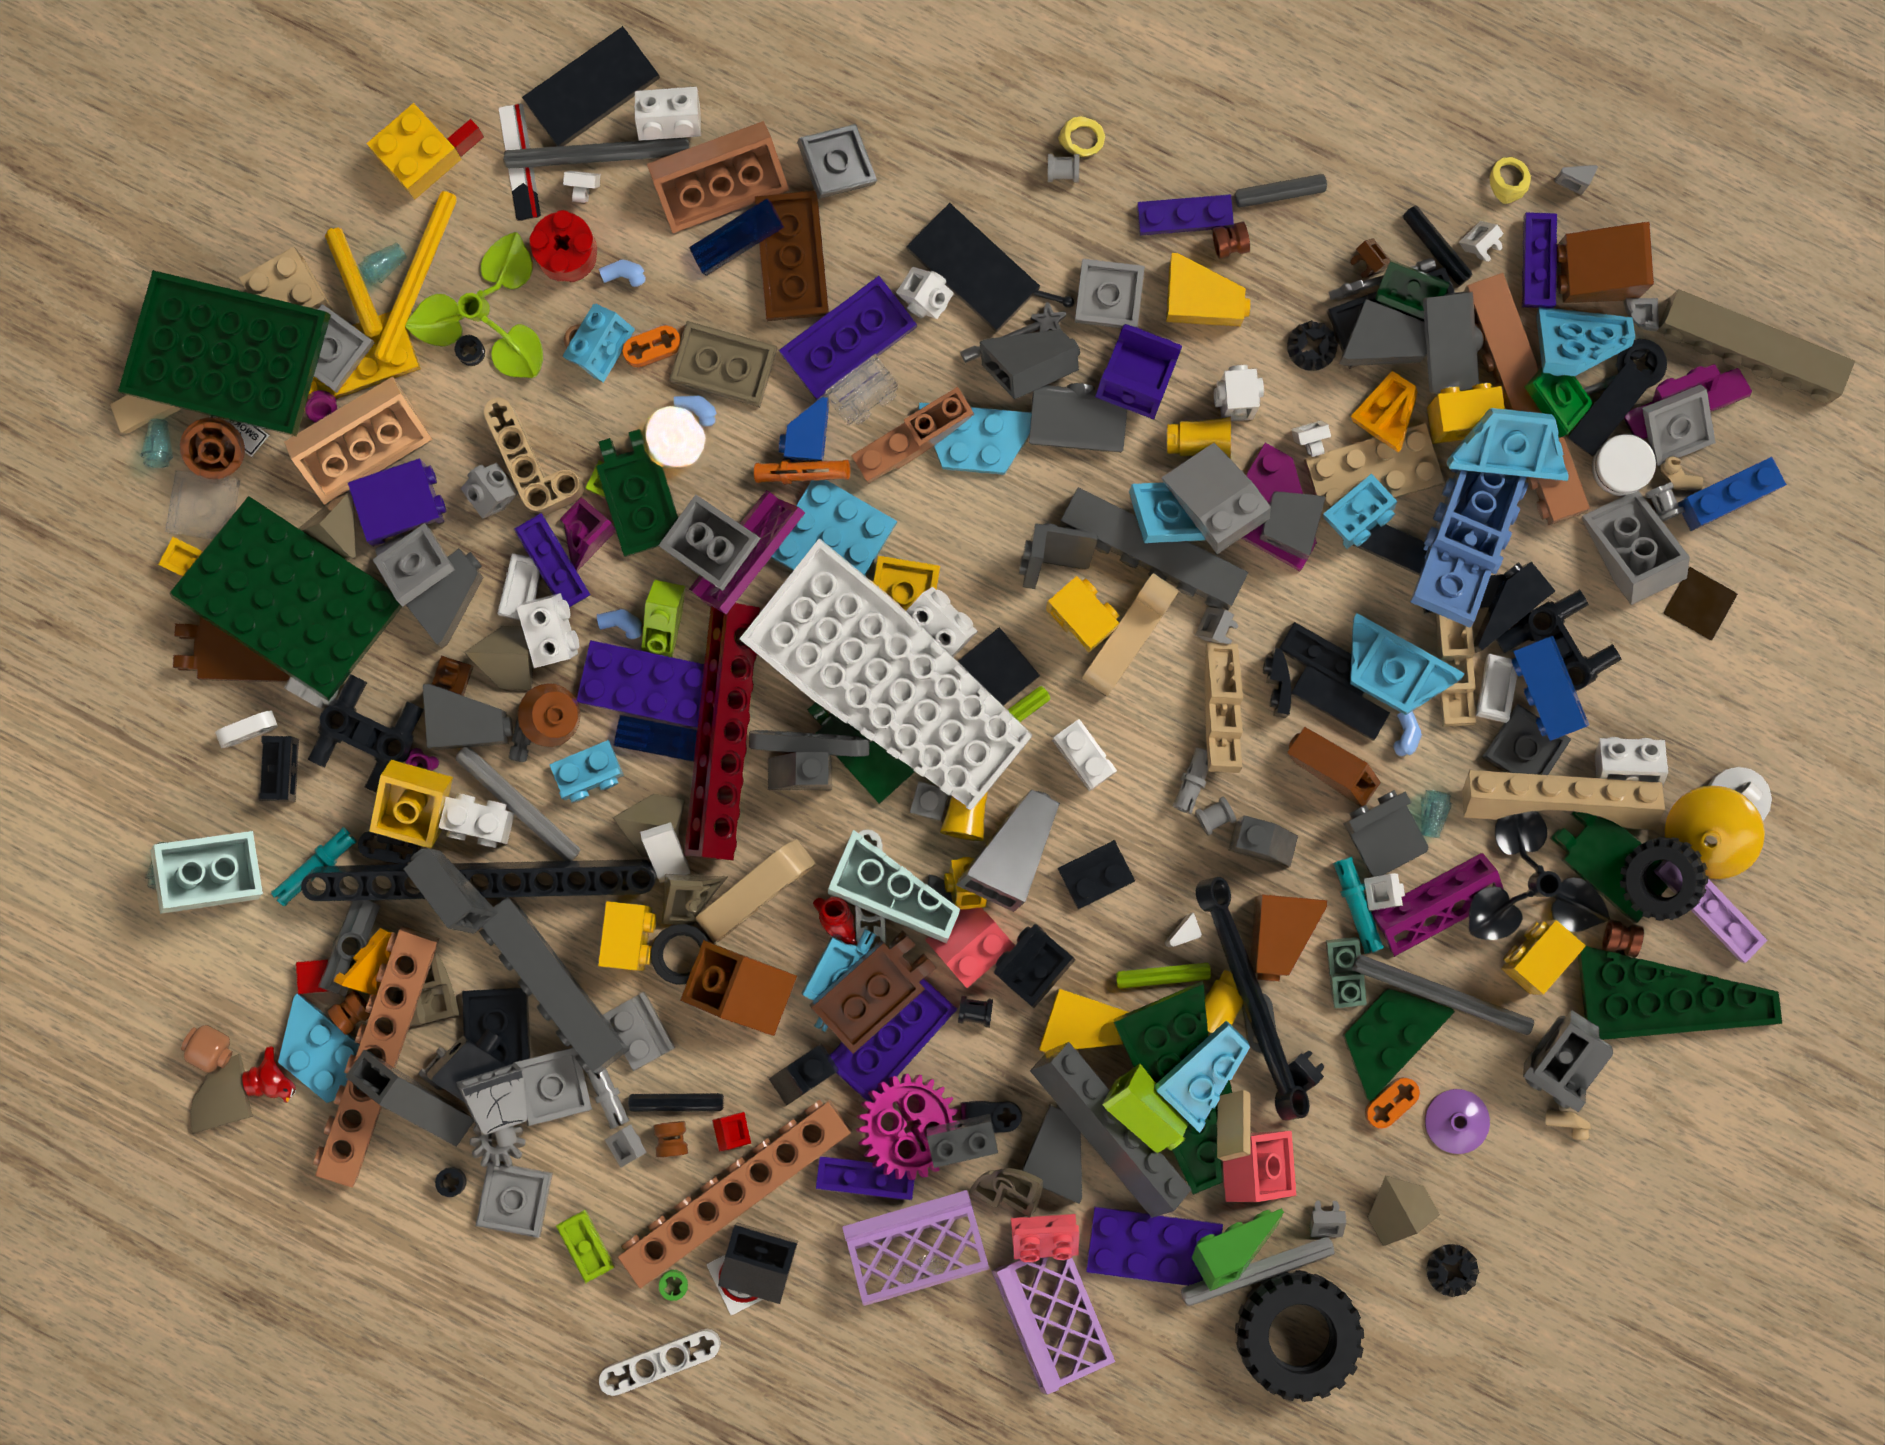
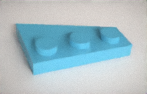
(1201, 1076)

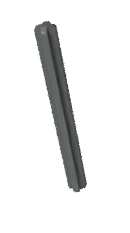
(594, 152)
(1443, 994)

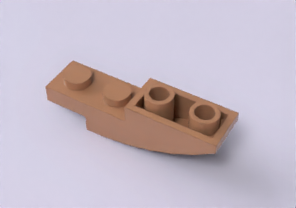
(915, 436)

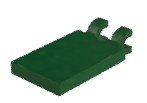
(636, 496)
(878, 771)
(1599, 856)

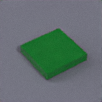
(1560, 397)

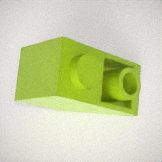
(662, 618)

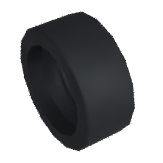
(658, 947)

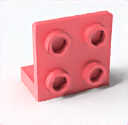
(1045, 1237)

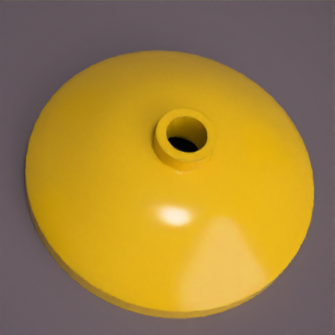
(1728, 818)

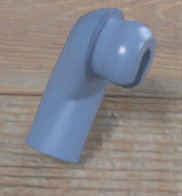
(622, 619)

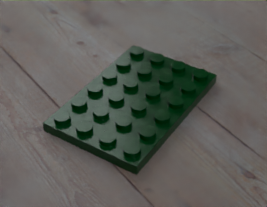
(224, 353)
(287, 598)

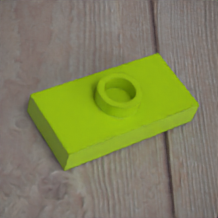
(585, 1246)

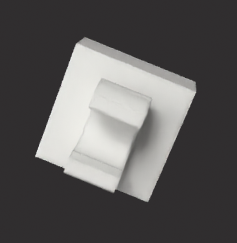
(582, 182)
(1481, 239)
(1311, 436)
(1384, 891)

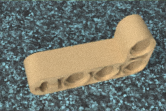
(525, 455)
(1130, 635)
(755, 890)

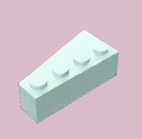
(891, 891)

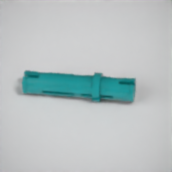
(324, 856)
(1353, 892)

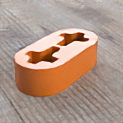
(649, 339)
(1397, 1109)

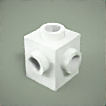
(925, 293)

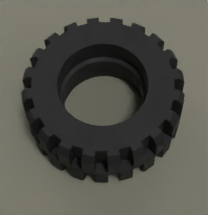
(1334, 1363)

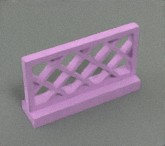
(907, 1221)
(1031, 1335)

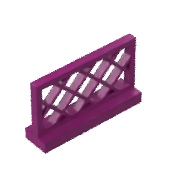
(772, 522)

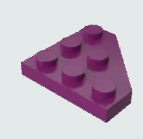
(1272, 473)

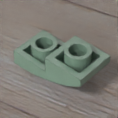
(1345, 983)

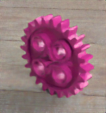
(885, 1143)

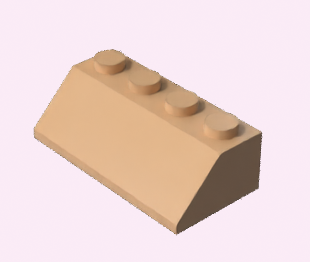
(357, 440)

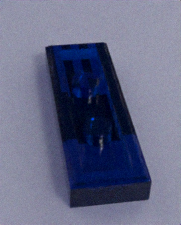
(736, 237)
(655, 738)

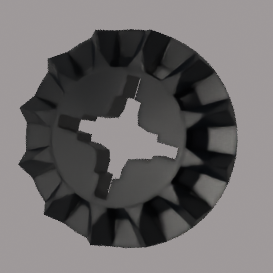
(1310, 359)
(1655, 359)
(1438, 1274)

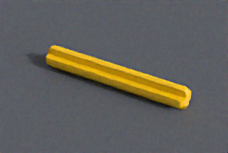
(353, 282)

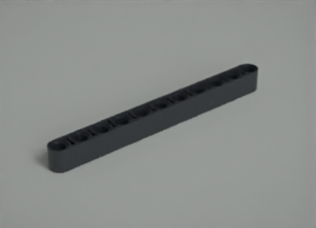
(495, 873)

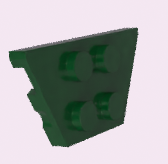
(1390, 1036)

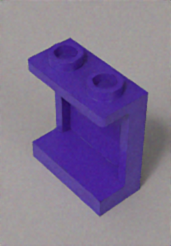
(1138, 371)
(397, 500)

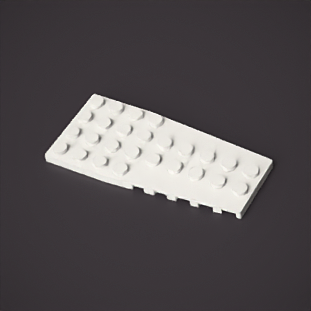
(885, 676)

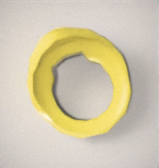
(1078, 122)
(1503, 191)

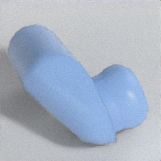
(624, 269)
(700, 406)
(1410, 736)

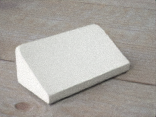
(1184, 932)

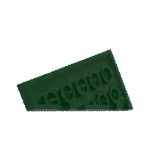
(1652, 998)
(1159, 1040)

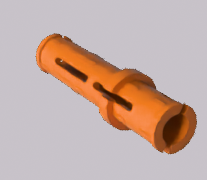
(767, 473)

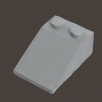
(1217, 497)
(709, 542)
(1636, 547)

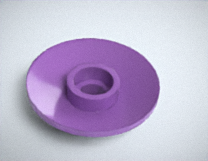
(1441, 1117)

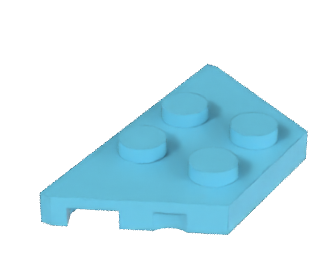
(984, 441)
(1512, 445)
(1395, 668)
(316, 1049)

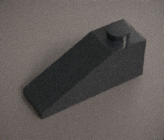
(1512, 601)

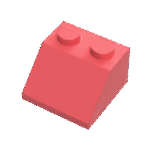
(972, 945)
(1265, 1172)

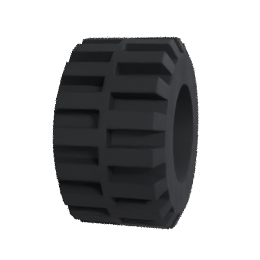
(1644, 898)

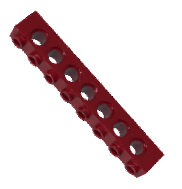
(712, 744)

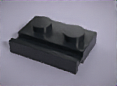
(1096, 874)

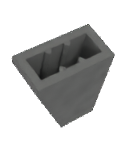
(1384, 338)
(1029, 360)
(445, 602)
(459, 721)
(800, 771)
(1263, 840)
(449, 891)
(1057, 1155)

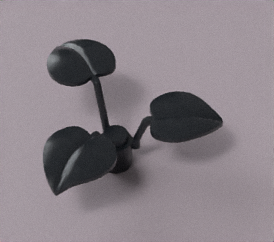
(1576, 902)

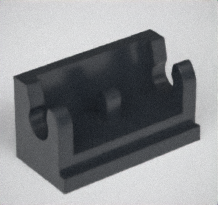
(279, 768)

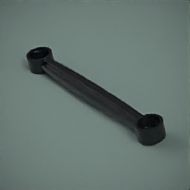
(1215, 897)

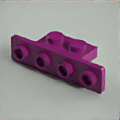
(1721, 391)

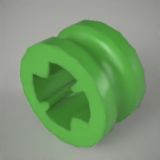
(663, 1284)

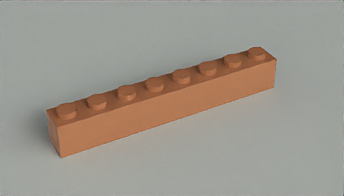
(1513, 367)

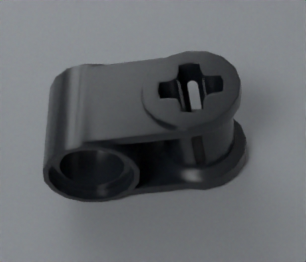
(979, 1108)

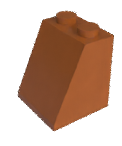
(1605, 264)
(1281, 933)
(738, 988)

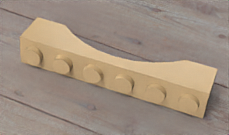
(1620, 801)

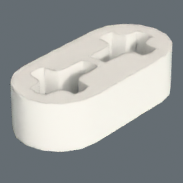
(246, 729)

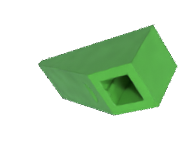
(1227, 1256)

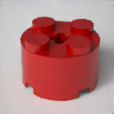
(562, 229)

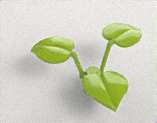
(437, 317)

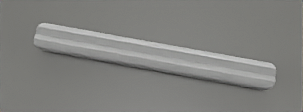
(517, 804)
(1263, 1270)

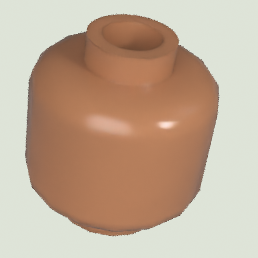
(206, 1048)

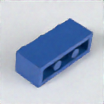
(1731, 493)
(1549, 688)

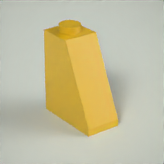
(1203, 296)
(1080, 1022)

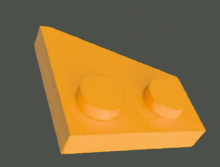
(1388, 410)
(368, 962)

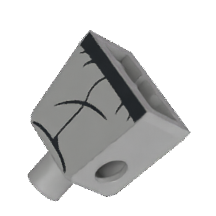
(496, 1102)

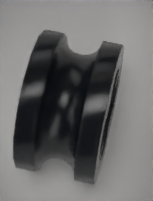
(469, 360)
(446, 1191)

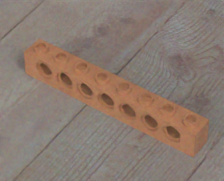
(421, 948)
(645, 1268)

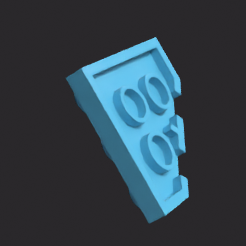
(1579, 340)

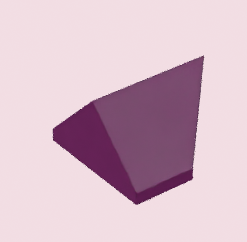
(585, 531)

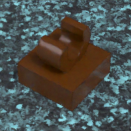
(1373, 256)
(452, 675)

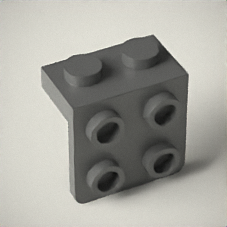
(1056, 547)
(1386, 834)
(1574, 1092)

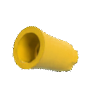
(1194, 436)
(965, 823)
(1222, 1002)

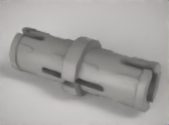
(1192, 782)
(608, 1098)

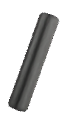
(1281, 190)

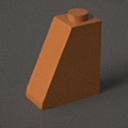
(1334, 766)

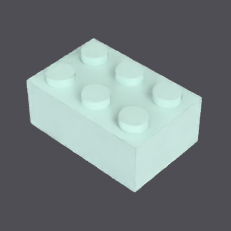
(206, 872)

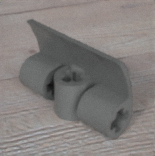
(1451, 341)
(1076, 419)

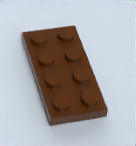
(794, 259)

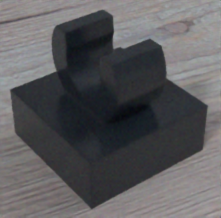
(1304, 1072)

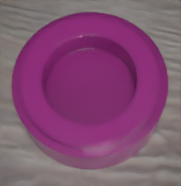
(320, 405)

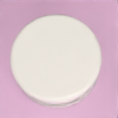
(1623, 465)

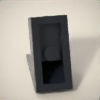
(804, 1074)

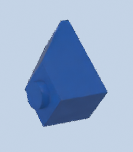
(806, 434)

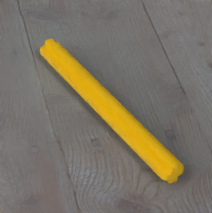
(415, 277)

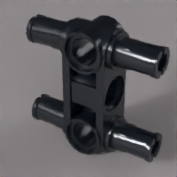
(1568, 649)
(364, 732)

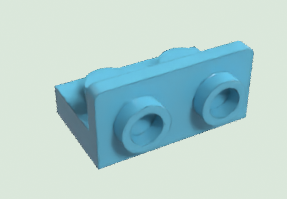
(599, 341)
(1361, 511)
(586, 771)

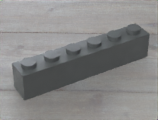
(1179, 562)
(553, 986)
(1081, 1098)

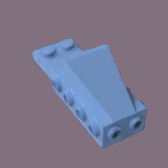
(1467, 542)

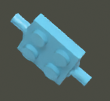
(833, 963)

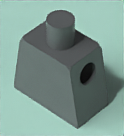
(1293, 522)

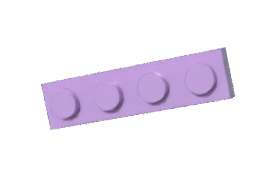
(1718, 915)

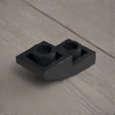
(1278, 674)

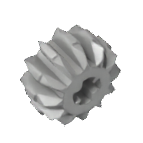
(497, 1153)

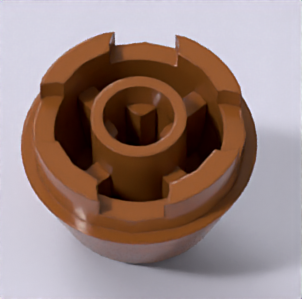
(212, 448)
(549, 715)

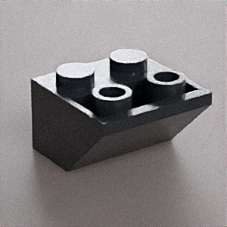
(757, 1263)

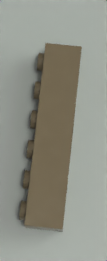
(1755, 346)

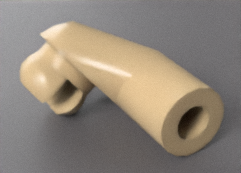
(1674, 473)
(1569, 1119)

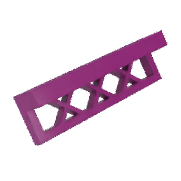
(1438, 899)

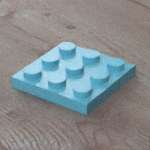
(840, 521)

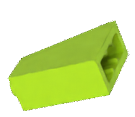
(1145, 1111)

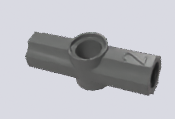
(358, 926)

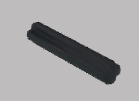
(1437, 245)
(676, 1102)

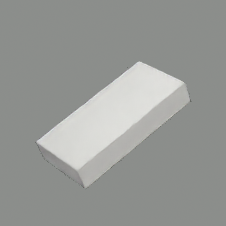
(519, 586)
(1497, 689)
(665, 851)

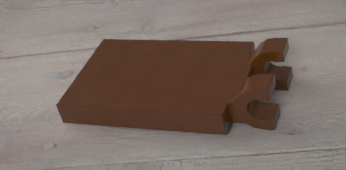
(222, 657)
(872, 992)

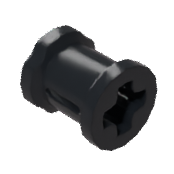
(975, 1011)

